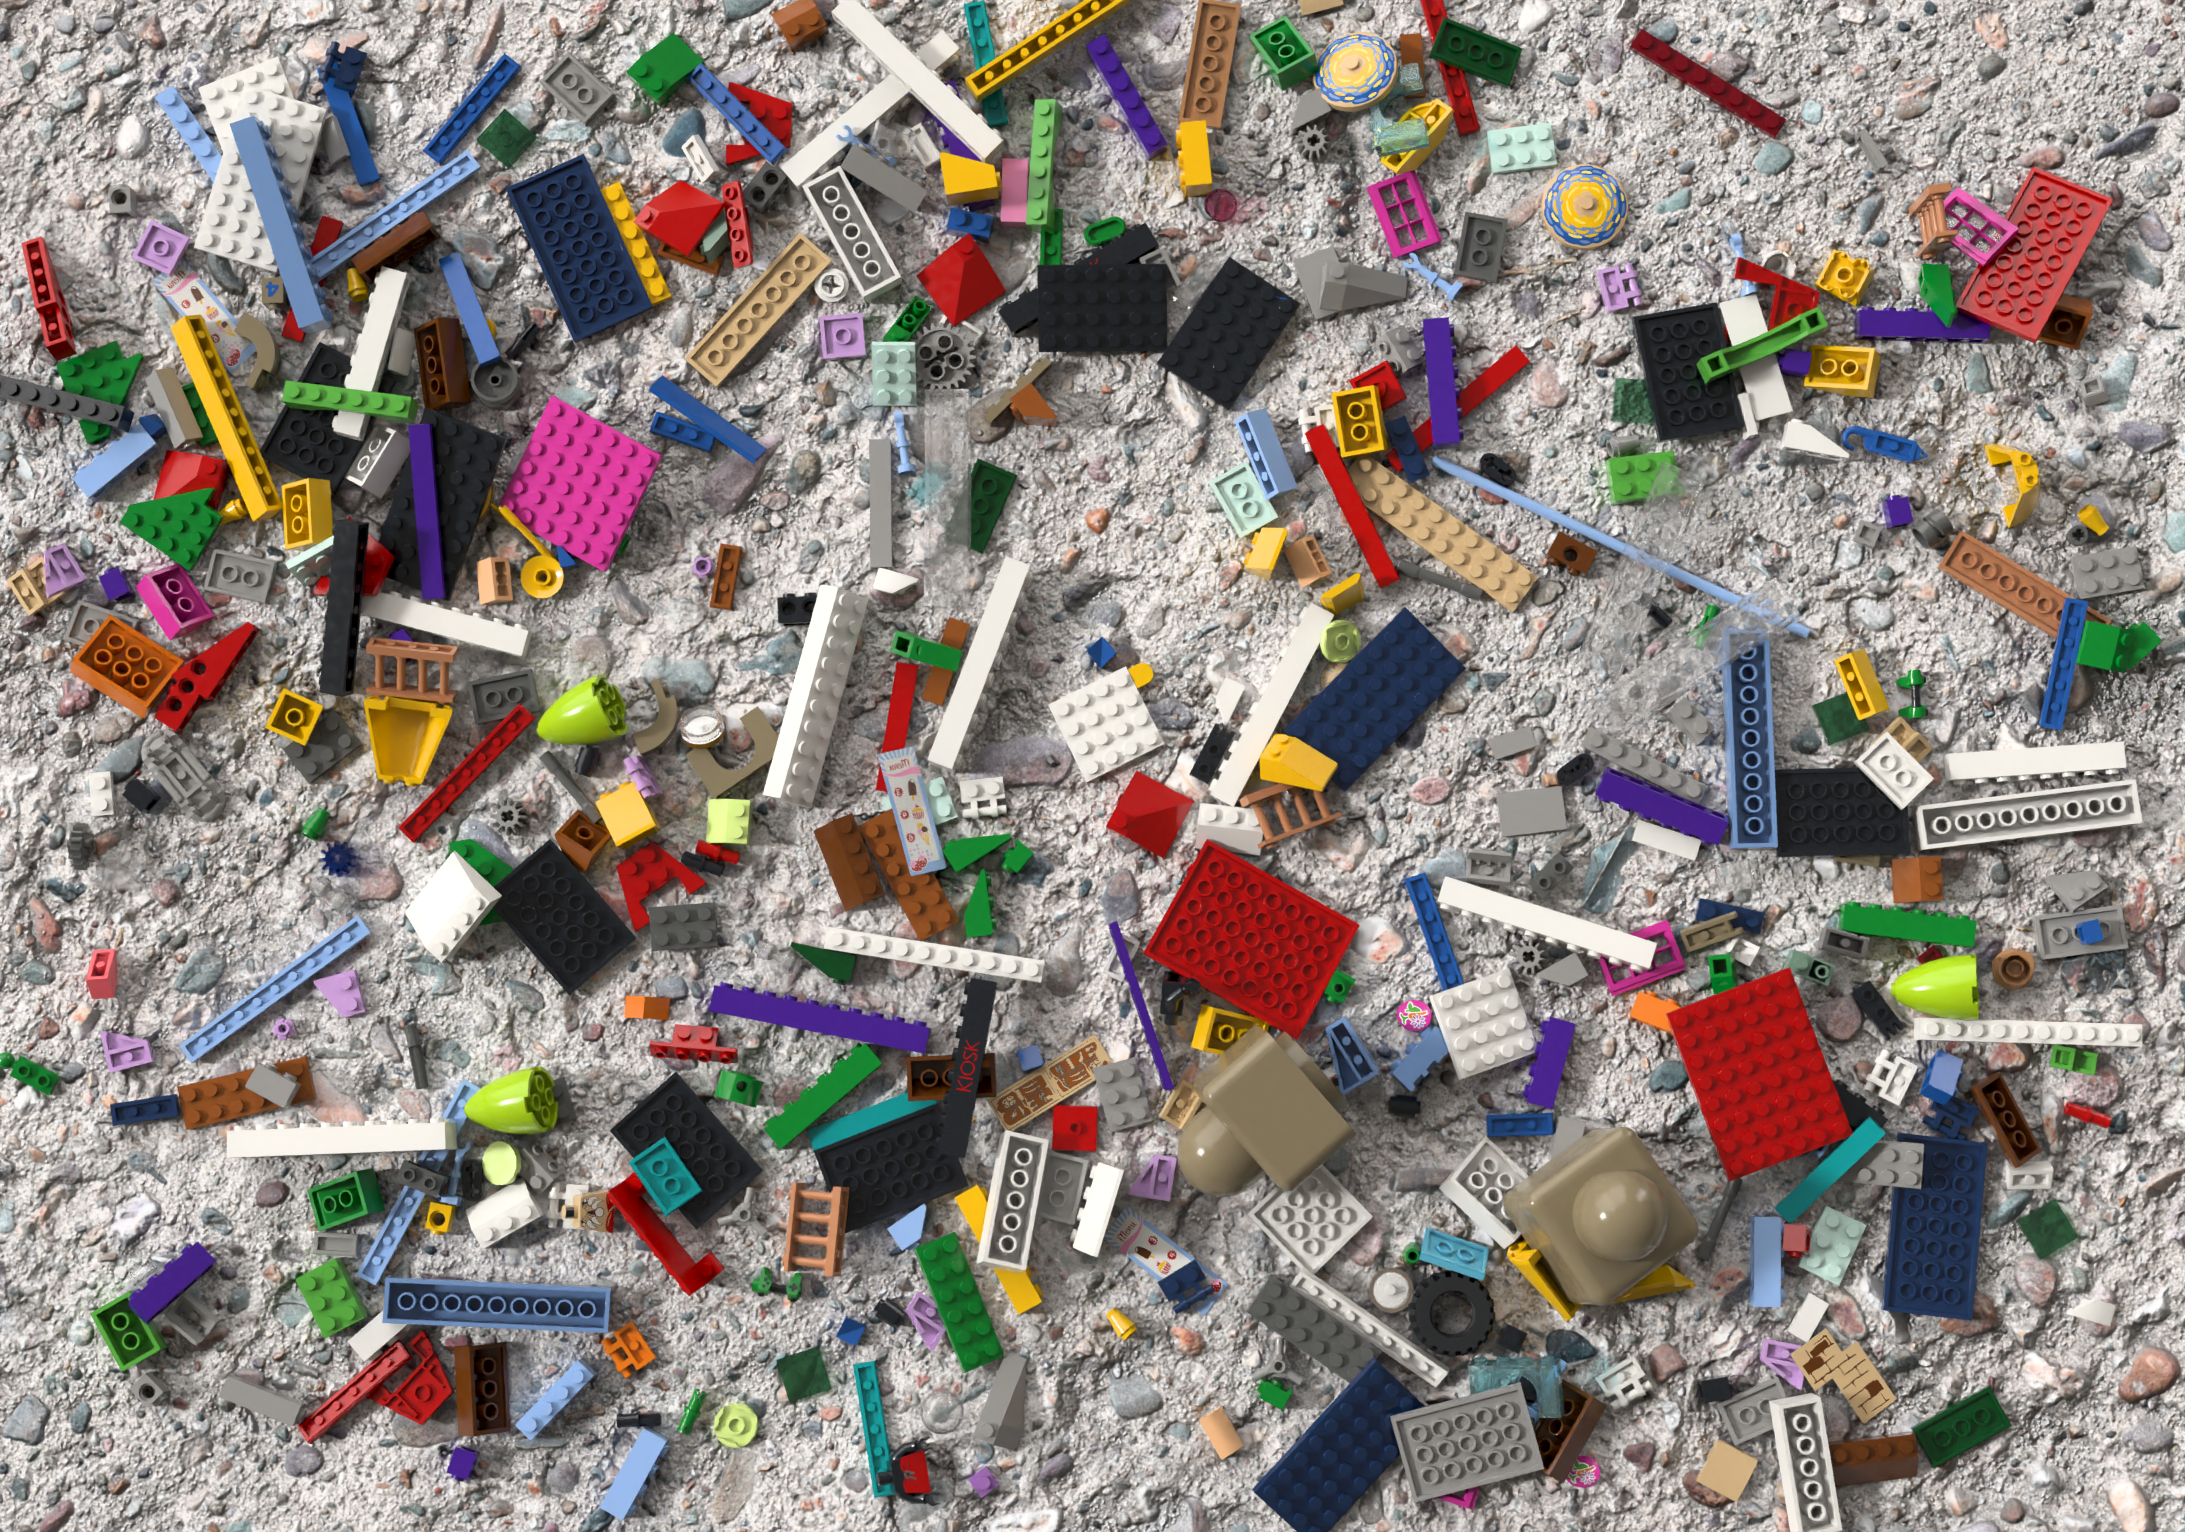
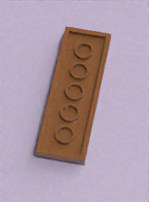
(918, 894)
(229, 1099)

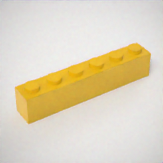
(1017, 1285)

